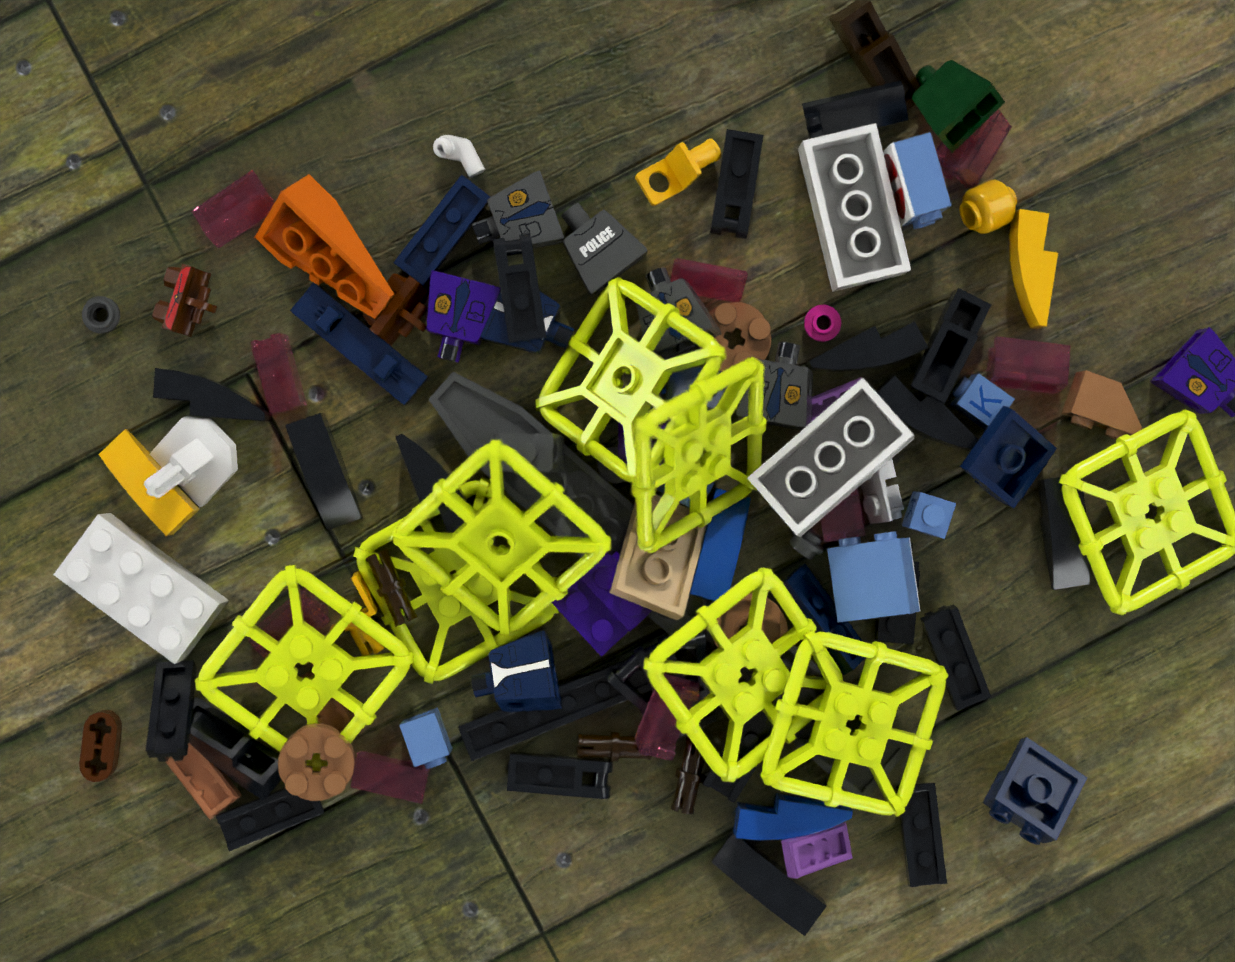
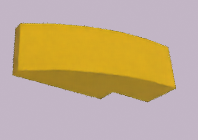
(1031, 265)
(131, 467)

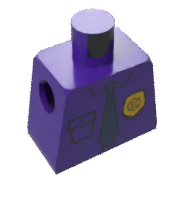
(458, 312)
(1201, 374)

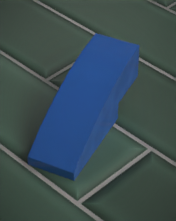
(720, 550)
(788, 818)

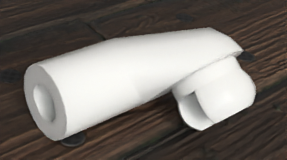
(459, 150)

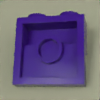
(596, 612)

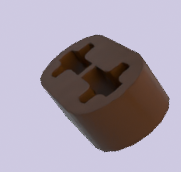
(92, 744)

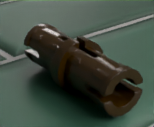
(391, 587)
(609, 747)
(688, 779)

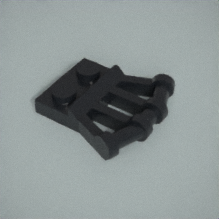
(619, 677)

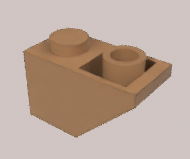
(1100, 403)

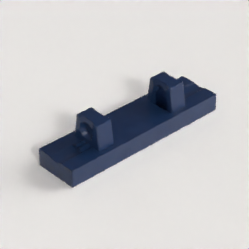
(359, 344)

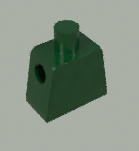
(955, 101)

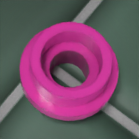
(812, 329)

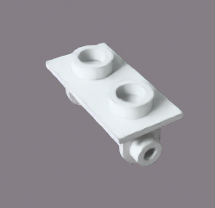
(881, 501)

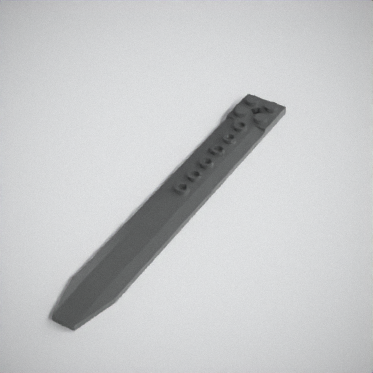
(478, 413)

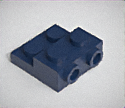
(1008, 457)
(1034, 792)

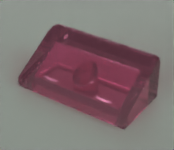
(234, 209)
(710, 279)
(390, 777)

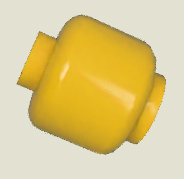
(988, 206)

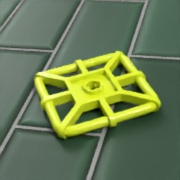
(627, 356)
(697, 453)
(1130, 504)
(501, 518)
(445, 608)
(303, 645)
(722, 671)
(842, 703)

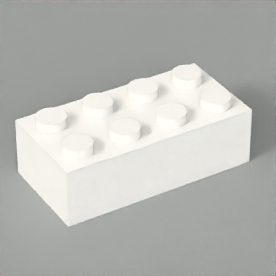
(854, 207)
(831, 457)
(141, 587)

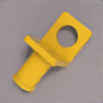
(680, 168)
(360, 637)

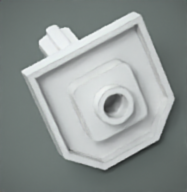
(195, 457)

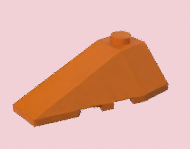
(315, 235)

